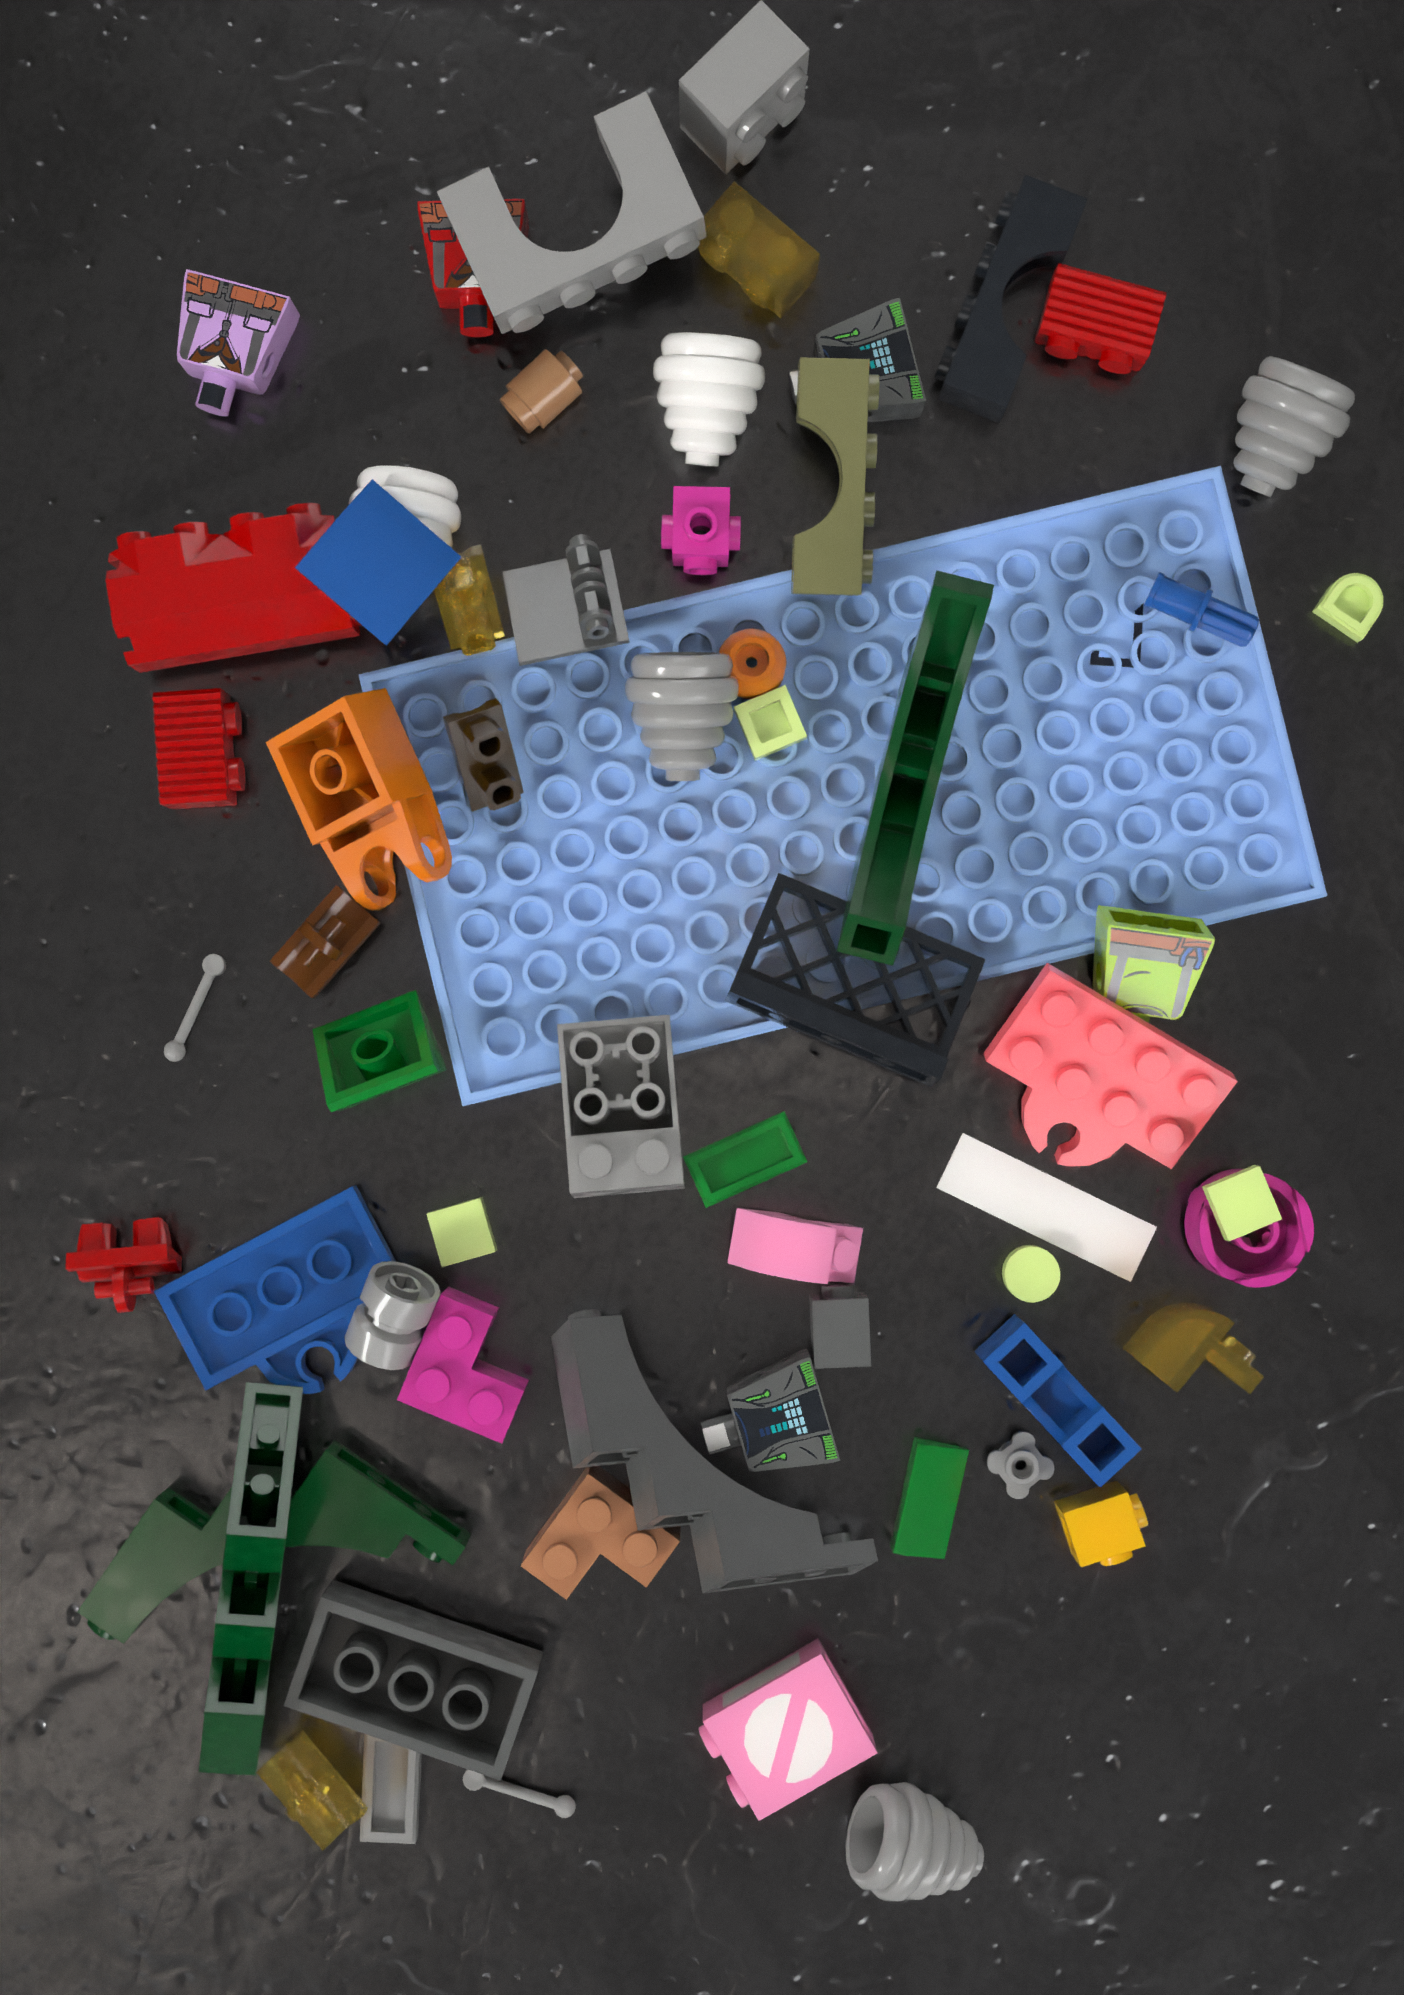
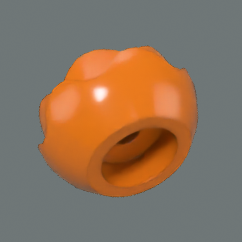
(769, 656)

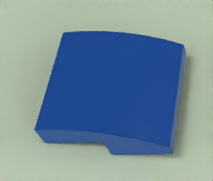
(378, 562)

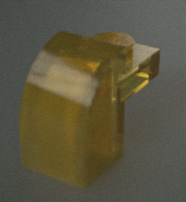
(1182, 1337)

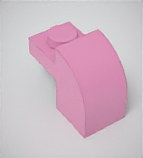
(794, 1247)

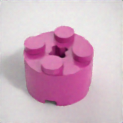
(1263, 1256)

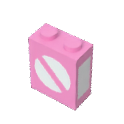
(786, 1730)

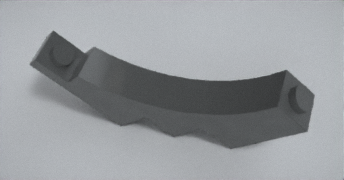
(734, 1531)

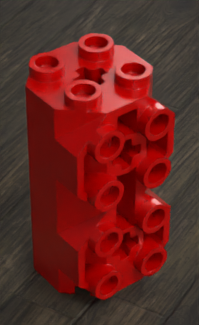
(221, 594)

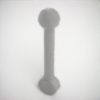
(213, 966)
(563, 1805)

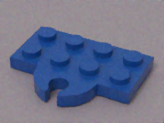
(279, 1296)

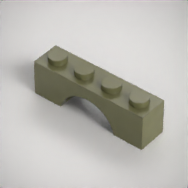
(835, 405)

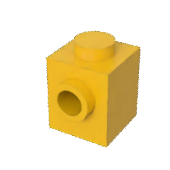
(1102, 1524)

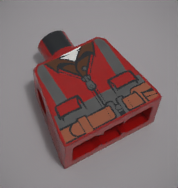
(450, 270)

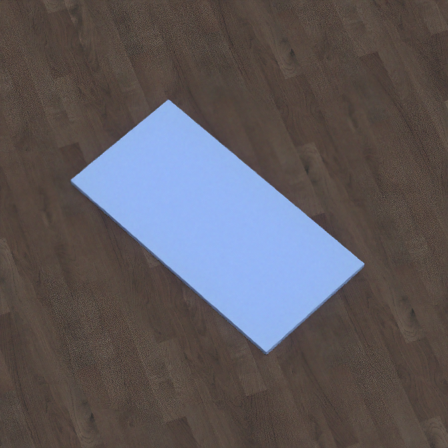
(1052, 796)

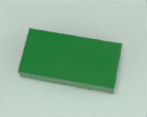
(745, 1159)

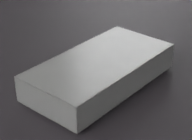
(390, 1792)

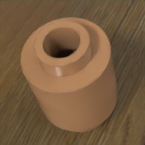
(542, 390)

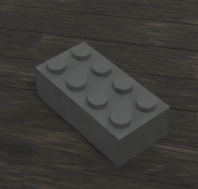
(414, 1679)

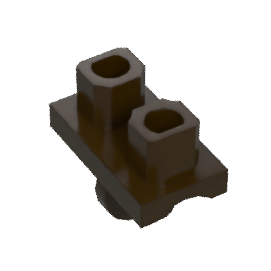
(484, 756)

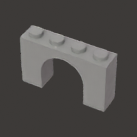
(654, 222)

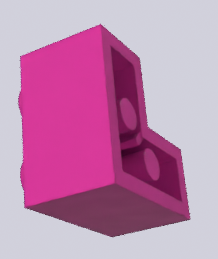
(451, 1379)

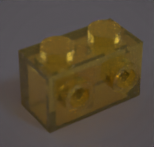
(758, 251)

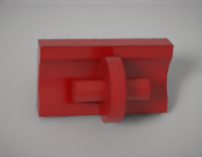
(100, 1260)

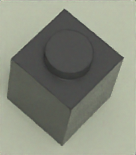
(840, 1327)

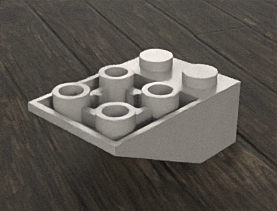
(620, 1106)

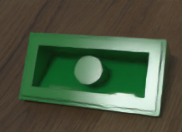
(928, 1499)

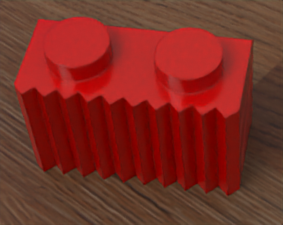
(1099, 319)
(197, 748)

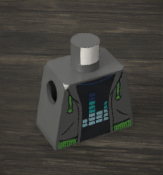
(885, 340)
(776, 1418)

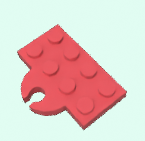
(1103, 1074)

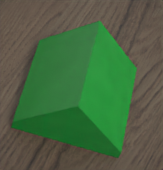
(376, 1051)

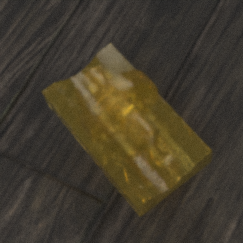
(469, 605)
(312, 1790)

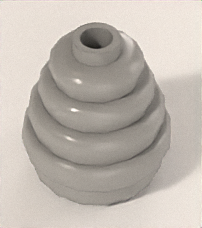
(1287, 423)
(682, 708)
(909, 1844)

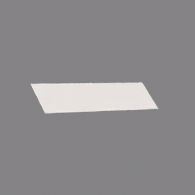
(1046, 1207)

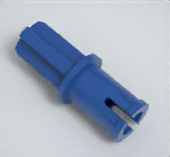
(1202, 610)

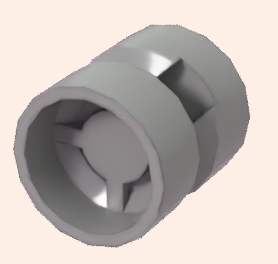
(393, 1315)

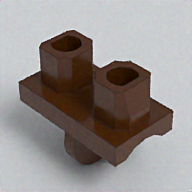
(325, 941)

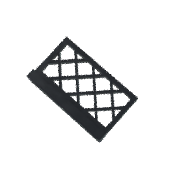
(845, 1027)

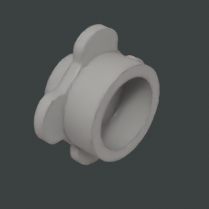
(1004, 1461)

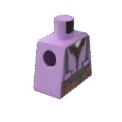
(231, 337)

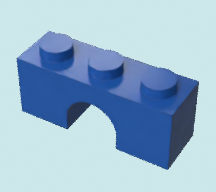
(1057, 1400)

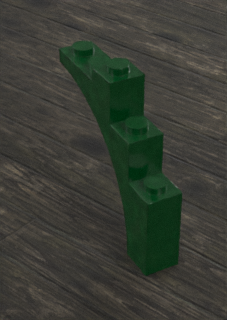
(912, 767)

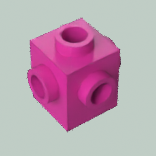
(695, 511)

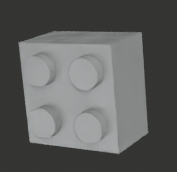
(744, 88)

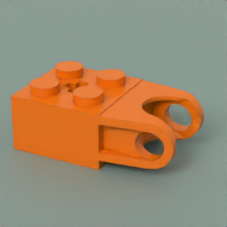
(363, 794)

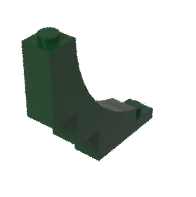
(337, 1506)
(250, 1579)

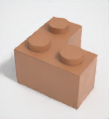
(594, 1521)

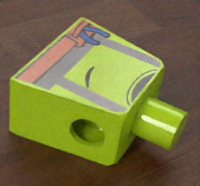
(1149, 960)

